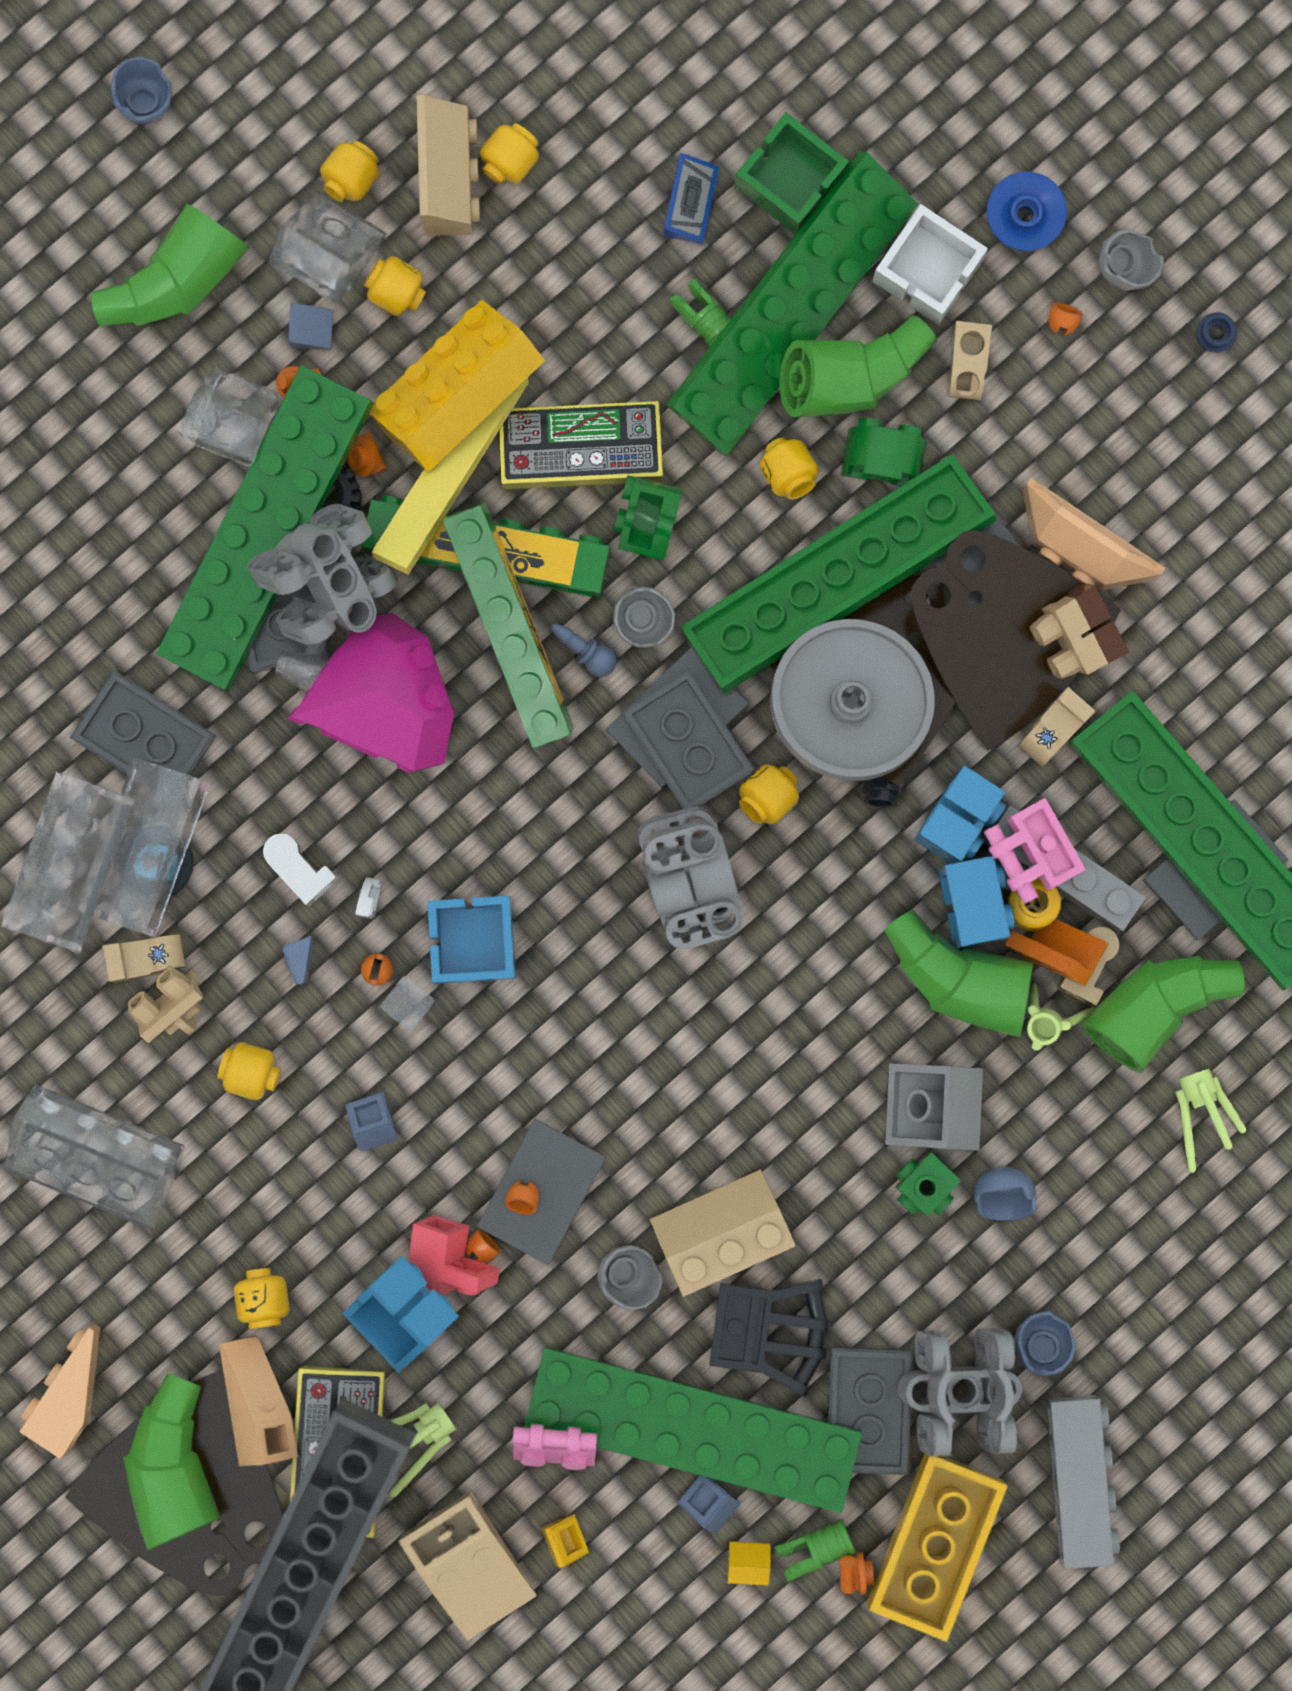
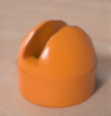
(1064, 316)
(385, 972)
(522, 1198)
(483, 1246)

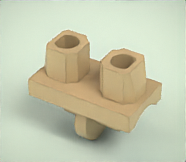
(172, 1009)

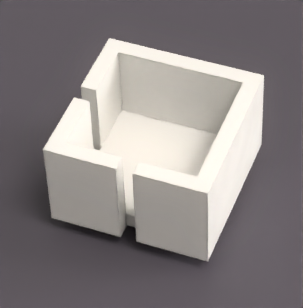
(929, 264)

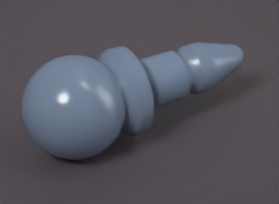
(598, 659)

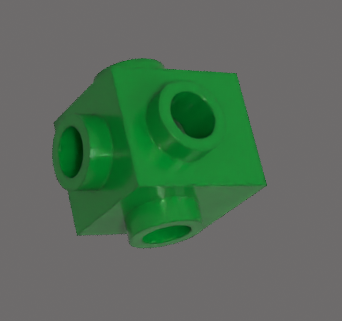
(941, 1182)

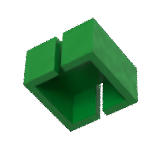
(794, 174)

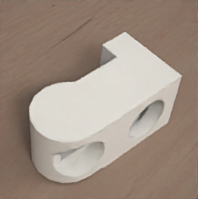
(286, 860)

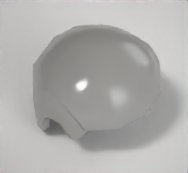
(1129, 260)
(644, 617)
(629, 1277)

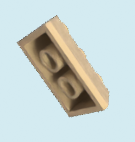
(446, 167)
(722, 1232)

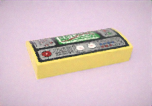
(581, 445)
(317, 1397)

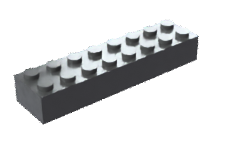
(311, 1552)

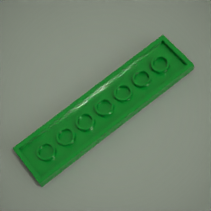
(792, 302)
(276, 496)
(838, 572)
(1195, 829)
(696, 1429)

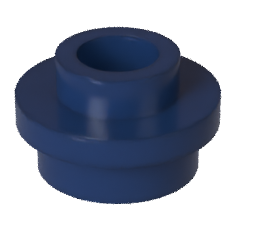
(1219, 321)

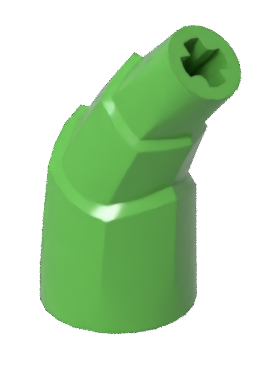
(178, 276)
(848, 375)
(962, 984)
(1152, 1004)
(163, 1470)

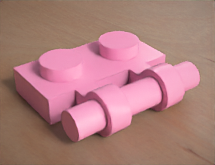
(1045, 846)
(569, 1448)

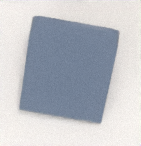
(310, 327)
(299, 959)
(371, 1121)
(709, 1503)

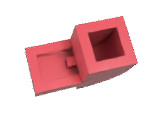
(440, 1252)

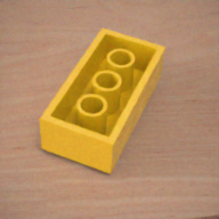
(455, 385)
(936, 1545)

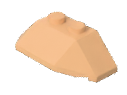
(1083, 544)

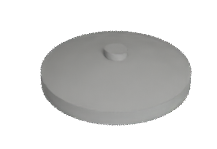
(852, 699)

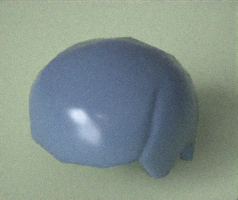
(140, 90)
(1005, 1194)
(1044, 1344)

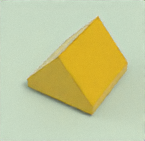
(565, 1540)
(749, 1563)

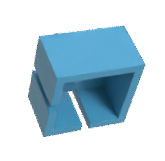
(960, 815)
(977, 902)
(473, 941)
(400, 1314)

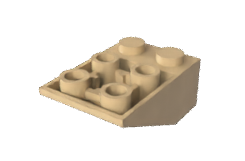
(467, 1565)

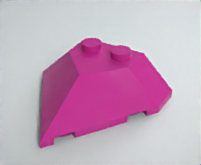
(383, 696)

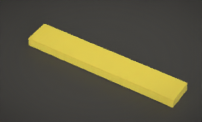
(437, 491)

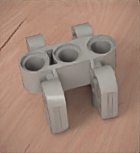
(328, 571)
(689, 877)
(993, 1357)

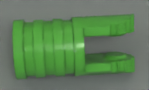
(709, 320)
(824, 1545)

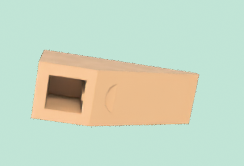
(67, 1404)
(256, 1405)

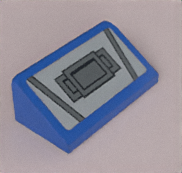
(691, 199)

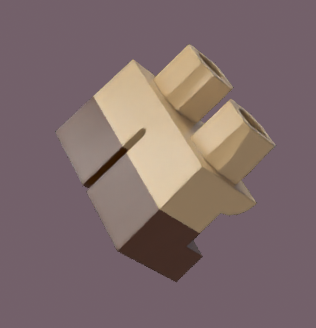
(1082, 632)

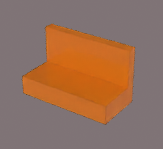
(1061, 950)

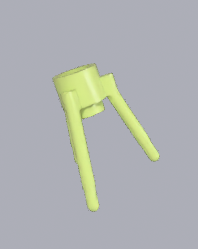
(1046, 1023)
(1204, 1090)
(433, 1426)

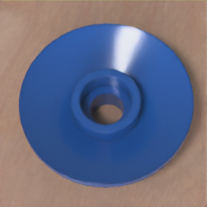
(1028, 192)

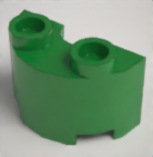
(883, 452)
(649, 517)

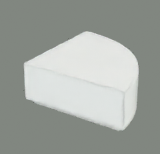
(368, 898)

